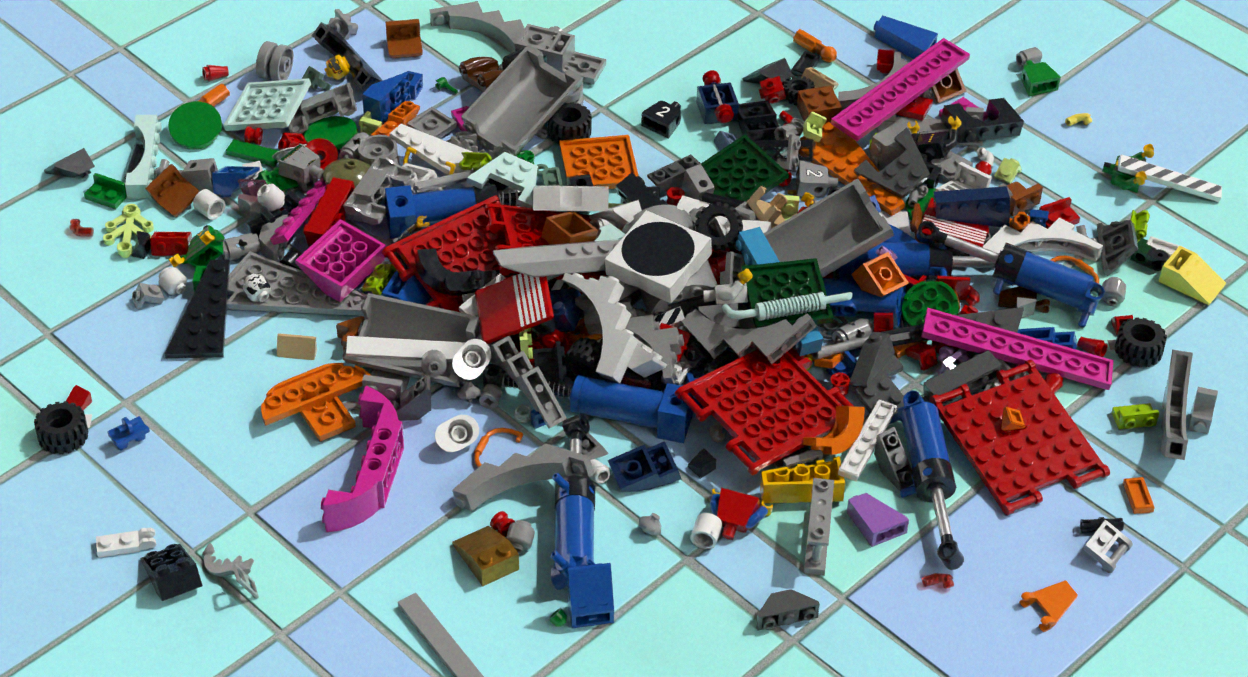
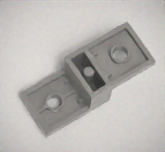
(560, 52)

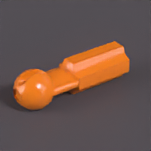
(812, 44)
(216, 95)

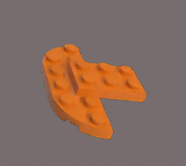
(316, 398)

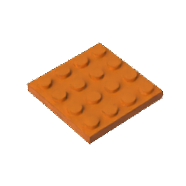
(604, 158)

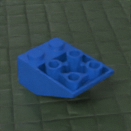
(386, 96)
(590, 595)

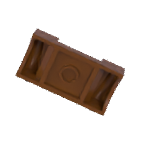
(480, 71)

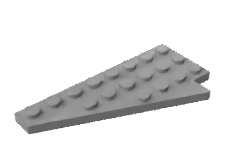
(289, 290)

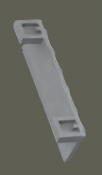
(898, 124)

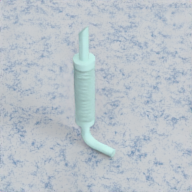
(787, 306)

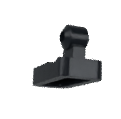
(464, 281)

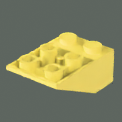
(1191, 276)

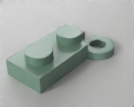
(550, 176)

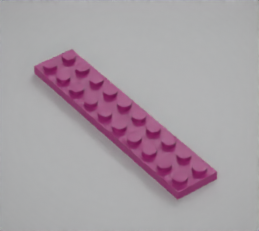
(900, 89)
(1018, 348)

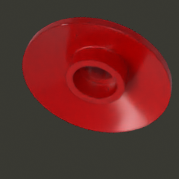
(325, 148)

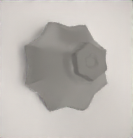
(468, 391)
(650, 524)

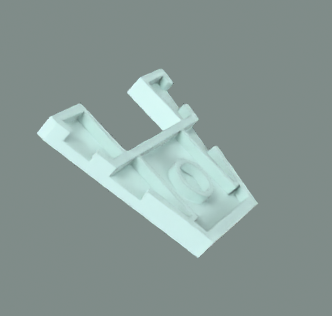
(511, 172)

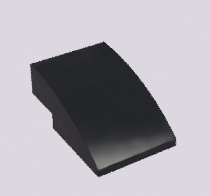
(757, 120)

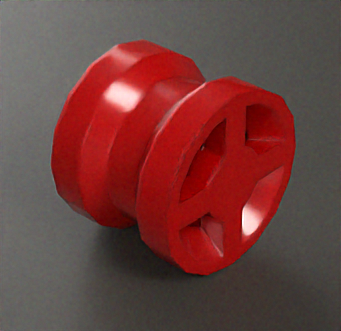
(253, 135)
(674, 195)
(841, 381)
(501, 522)

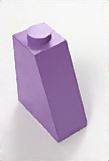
(876, 519)

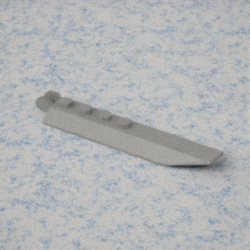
(557, 258)

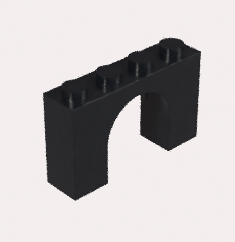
(1003, 123)

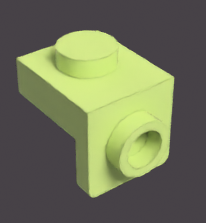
(813, 126)
(1008, 170)

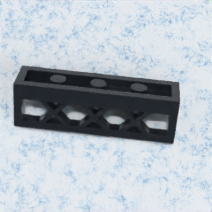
(783, 145)

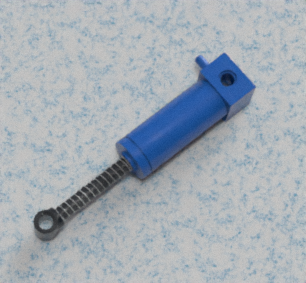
(617, 402)

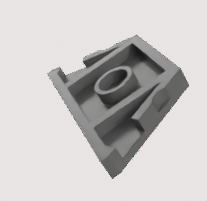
(1118, 243)
(1005, 319)

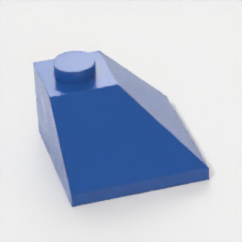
(226, 179)

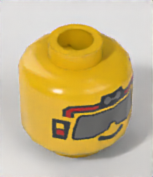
(337, 67)

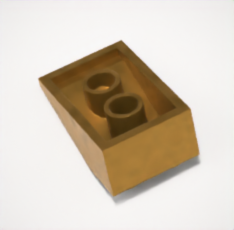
(488, 554)

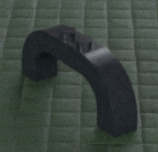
(434, 273)

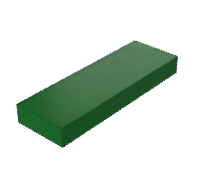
(252, 152)

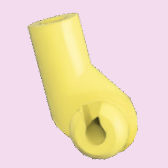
(1085, 117)

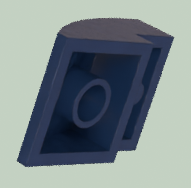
(644, 468)

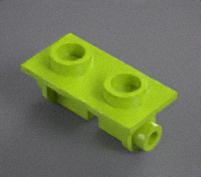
(474, 160)
(1140, 222)

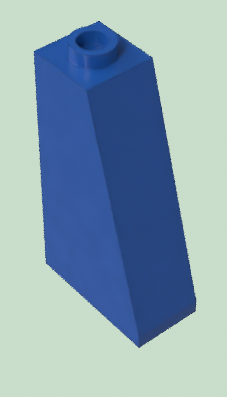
(904, 36)

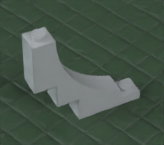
(471, 18)
(770, 340)
(528, 379)
(518, 470)

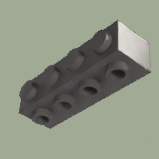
(974, 372)

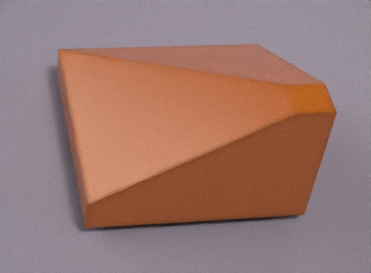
(1012, 419)

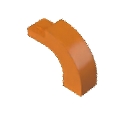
(844, 433)

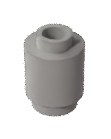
(1032, 54)

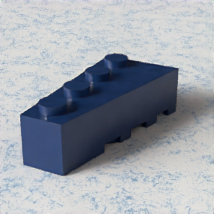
(974, 206)

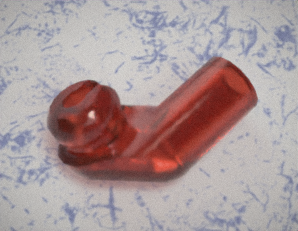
(78, 230)

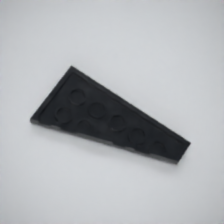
(204, 321)

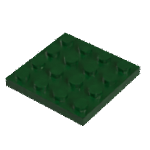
(742, 169)
(783, 281)

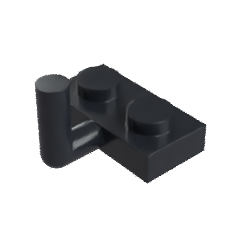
(265, 217)

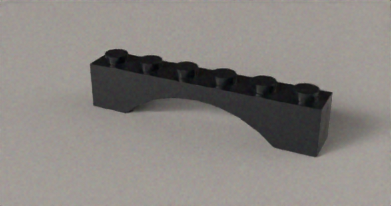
(332, 41)

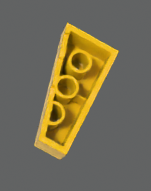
(796, 484)

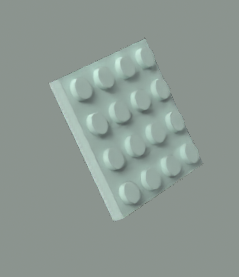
(267, 104)

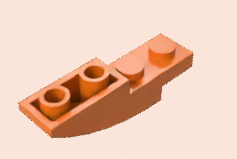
(401, 115)

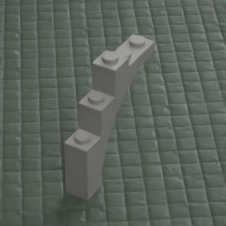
(645, 328)
(1174, 435)

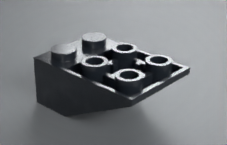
(171, 571)

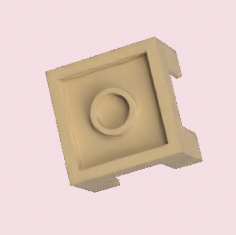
(768, 211)

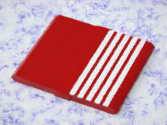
(966, 231)
(513, 306)

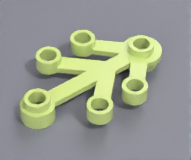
(129, 214)

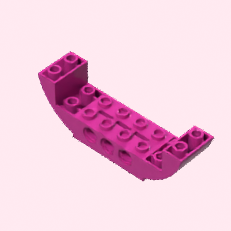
(378, 466)

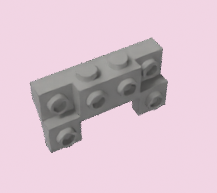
(323, 105)
(371, 189)

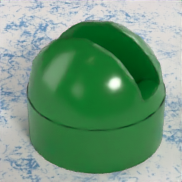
(558, 618)

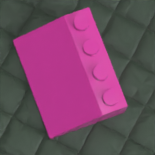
(341, 259)

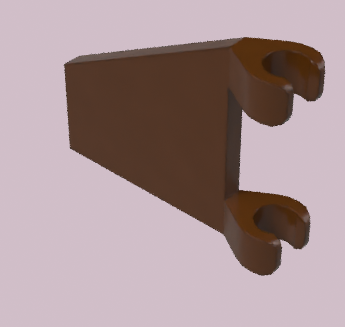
(1008, 298)

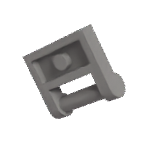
(1102, 541)

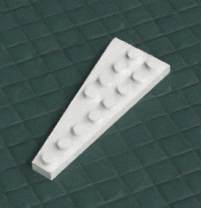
(434, 150)

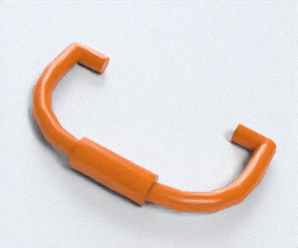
(1082, 265)
(484, 440)

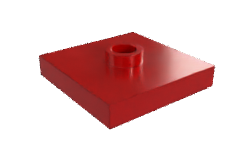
(917, 108)

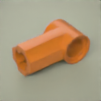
(1019, 221)

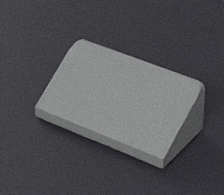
(592, 447)

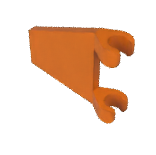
(1053, 601)

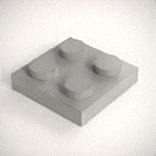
(433, 123)
(949, 165)

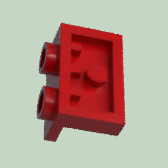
(1062, 210)
(170, 243)

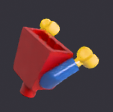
(737, 511)

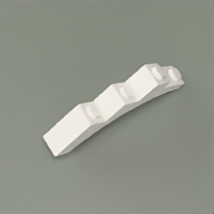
(1057, 237)
(617, 341)

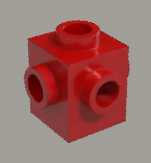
(772, 90)

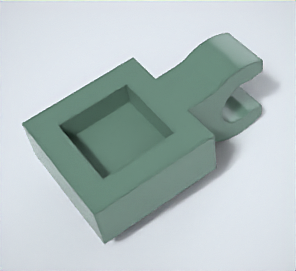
(316, 79)

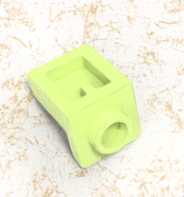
(367, 124)
(790, 207)

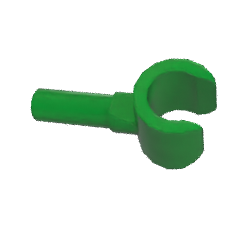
(442, 82)

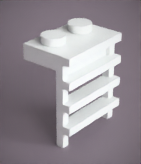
(966, 178)

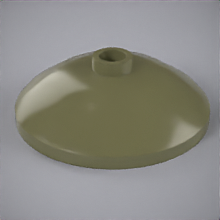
(346, 169)

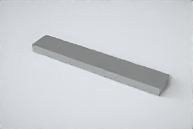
(437, 637)

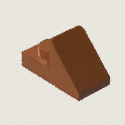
(349, 328)

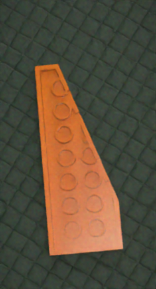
(841, 156)

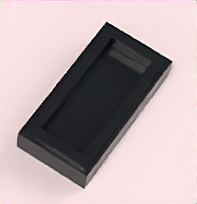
(805, 61)

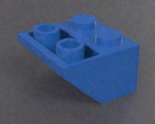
(407, 290)

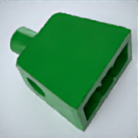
(1039, 78)

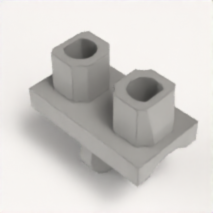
(343, 24)

